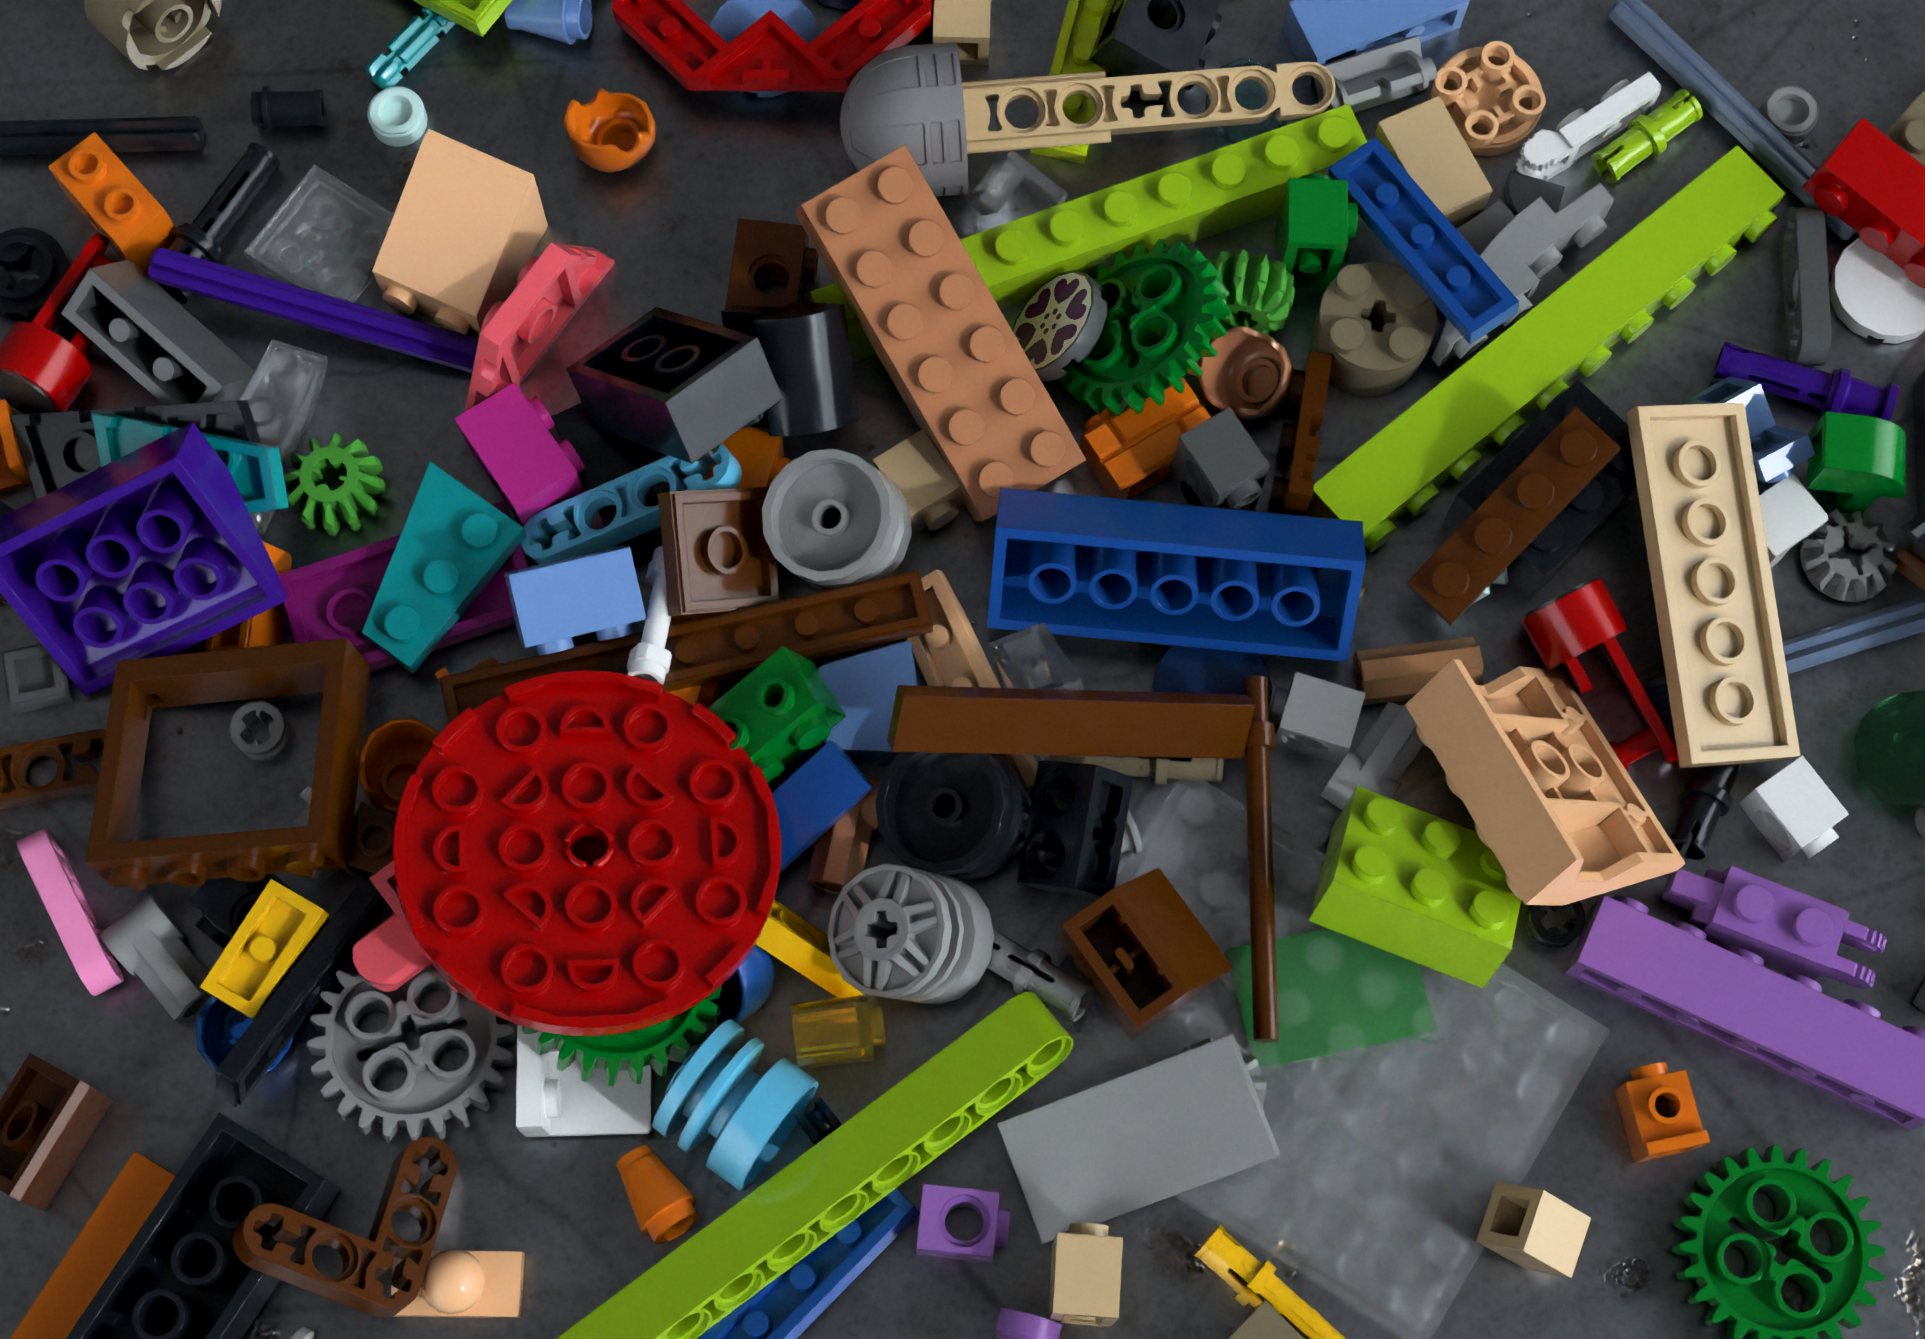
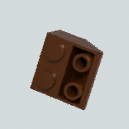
(1142, 951)

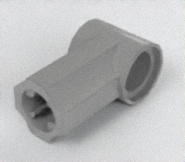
(1378, 759)
(153, 948)

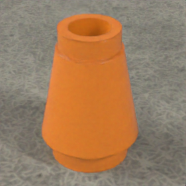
(656, 1196)

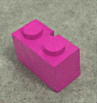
(519, 452)

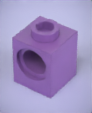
(939, 1202)

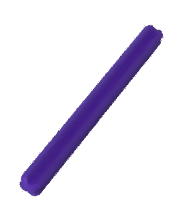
(312, 309)

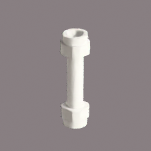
(650, 657)

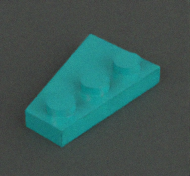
(252, 464)
(438, 567)

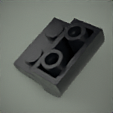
(809, 361)

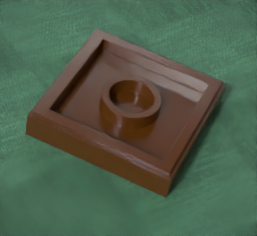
(716, 551)

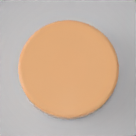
(1490, 97)

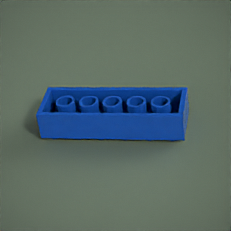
(1176, 574)

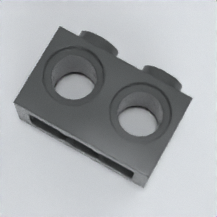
(1219, 465)

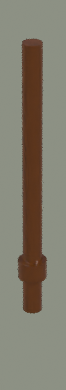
(1260, 863)

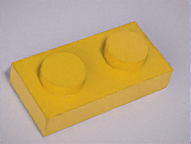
(264, 949)

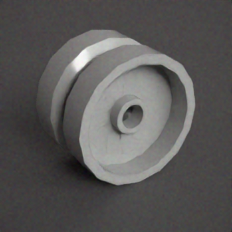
(803, 514)

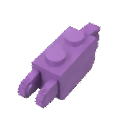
(1775, 923)

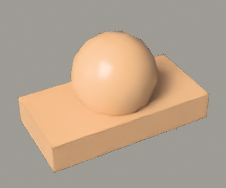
(469, 1285)

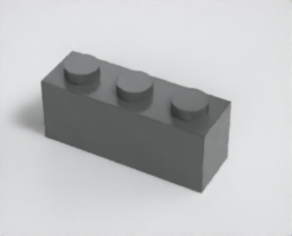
(155, 337)

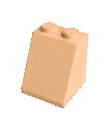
(458, 235)

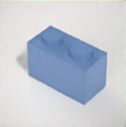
(576, 598)

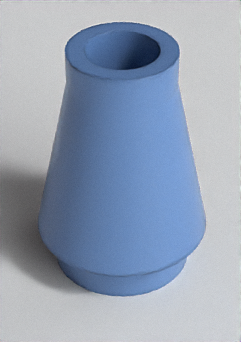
(551, 18)

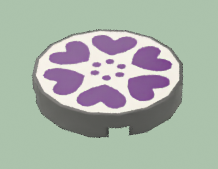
(1061, 323)

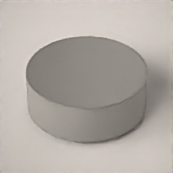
(1791, 112)

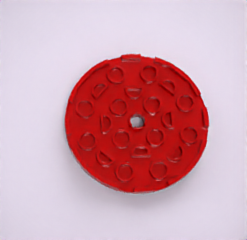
(534, 927)

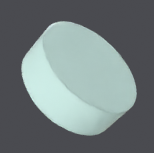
(397, 116)

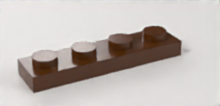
(1513, 516)

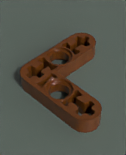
(361, 1257)

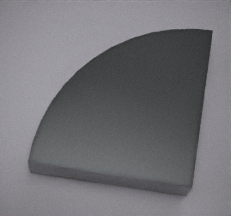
(1524, 190)

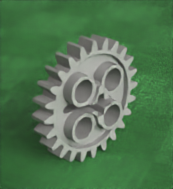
(428, 1093)

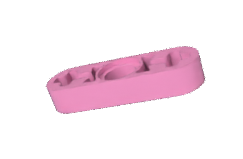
(69, 911)

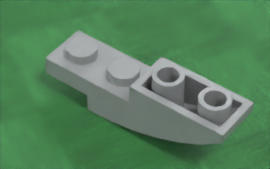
(1528, 251)

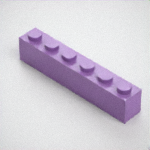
(1753, 1009)

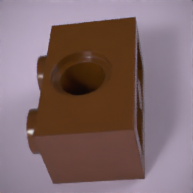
(768, 254)

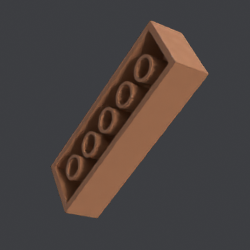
(939, 331)

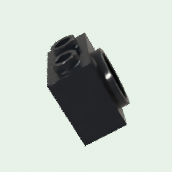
(1172, 43)

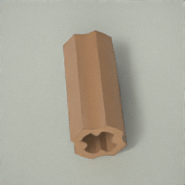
(1404, 670)

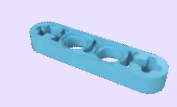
(628, 496)

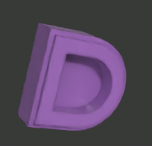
(1023, 1325)

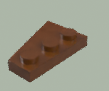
(1299, 440)

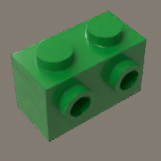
(1315, 230)
(779, 711)

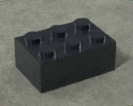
(675, 384)
(1584, 516)

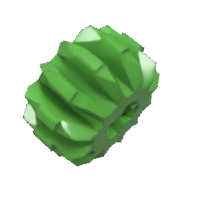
(1258, 291)
(324, 464)

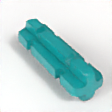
(407, 48)

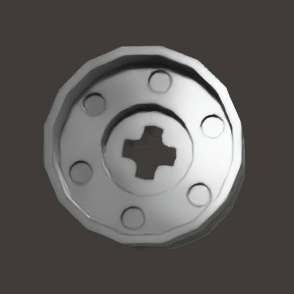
(939, 941)

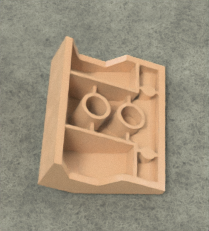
(1541, 784)

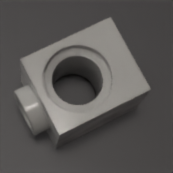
(1316, 717)

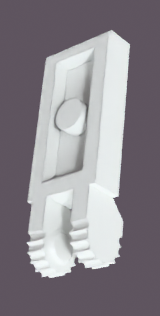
(1587, 131)

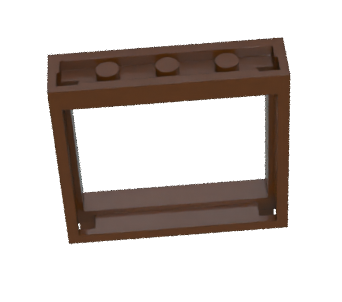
(225, 676)

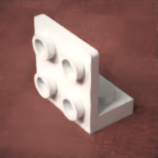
(563, 1105)

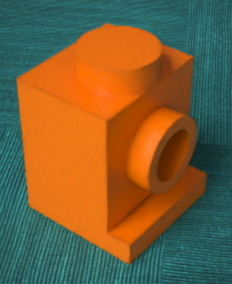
(1646, 1130)

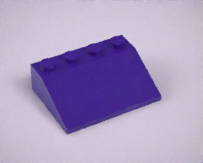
(136, 559)

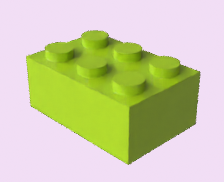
(1416, 888)

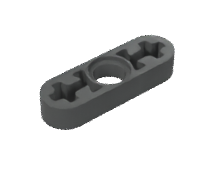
(1806, 286)

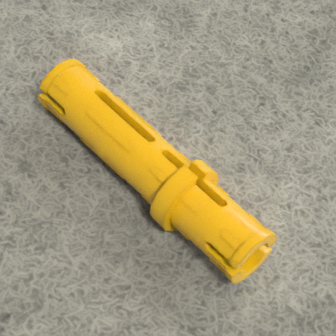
(1258, 1283)

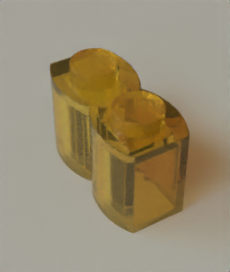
(836, 1031)

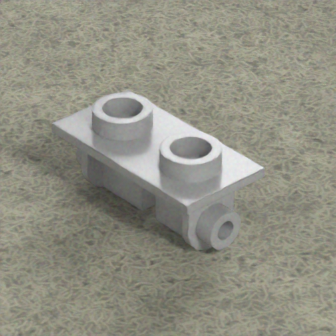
(1379, 75)

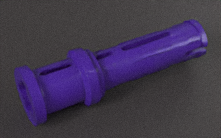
(1827, 391)

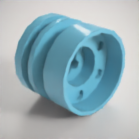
(734, 1104)

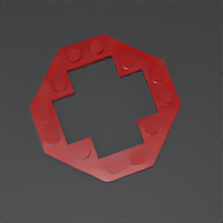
(769, 51)

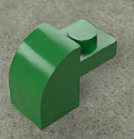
(1857, 459)

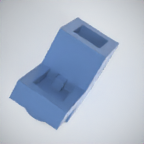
(1774, 447)

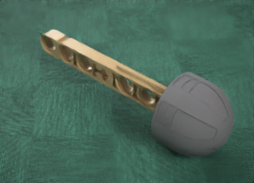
(920, 102)

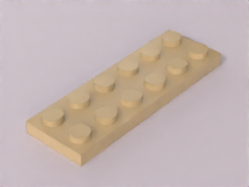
(1712, 584)

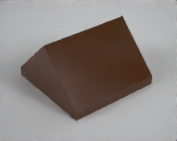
(44, 1130)

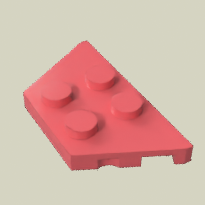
(533, 316)

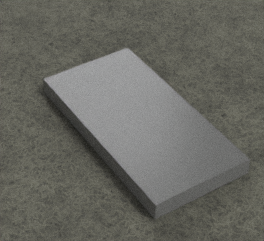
(1139, 1138)

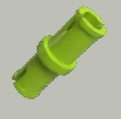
(1647, 136)

